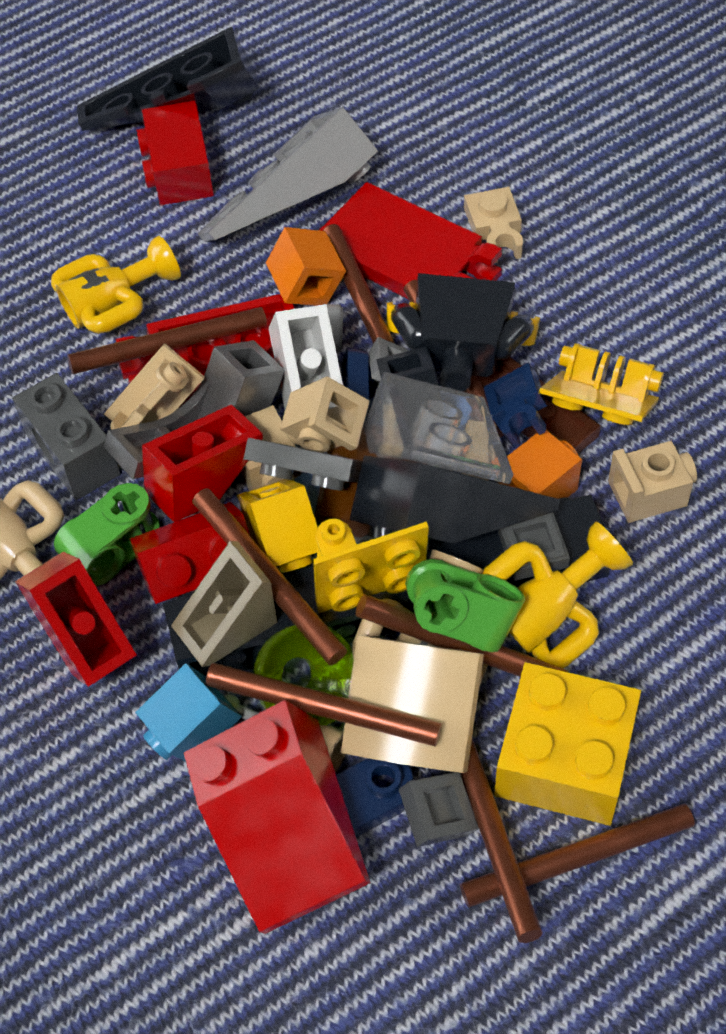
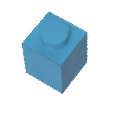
(185, 714)

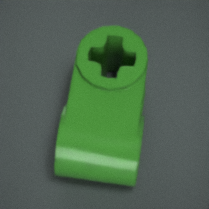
(103, 531)
(463, 603)

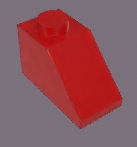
(196, 458)

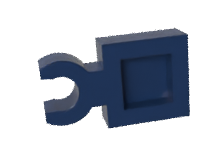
(516, 403)

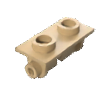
(155, 390)

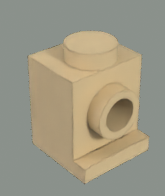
(317, 427)
(651, 480)

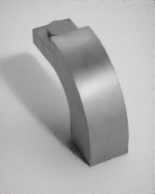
(235, 375)

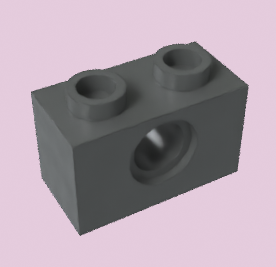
(66, 436)

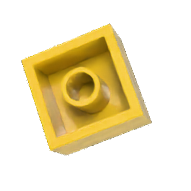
(567, 743)

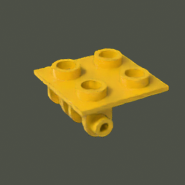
(619, 404)
(350, 570)

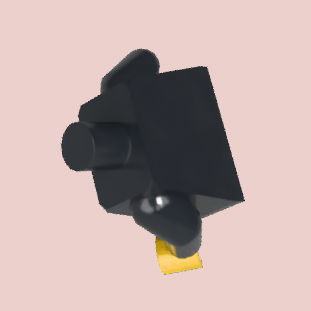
(463, 325)

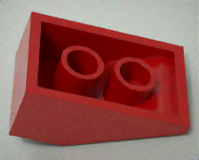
(277, 814)

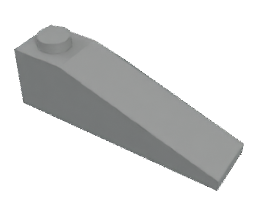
(312, 161)

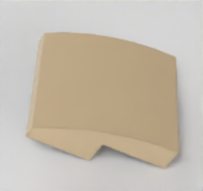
(420, 682)

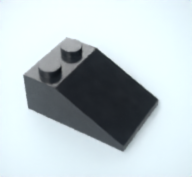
(455, 505)

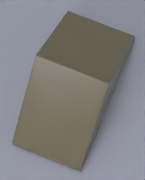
(227, 607)

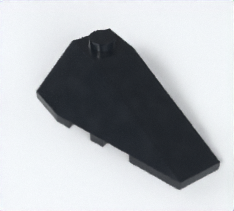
(208, 72)

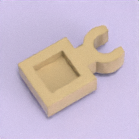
(495, 218)

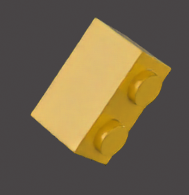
(281, 523)

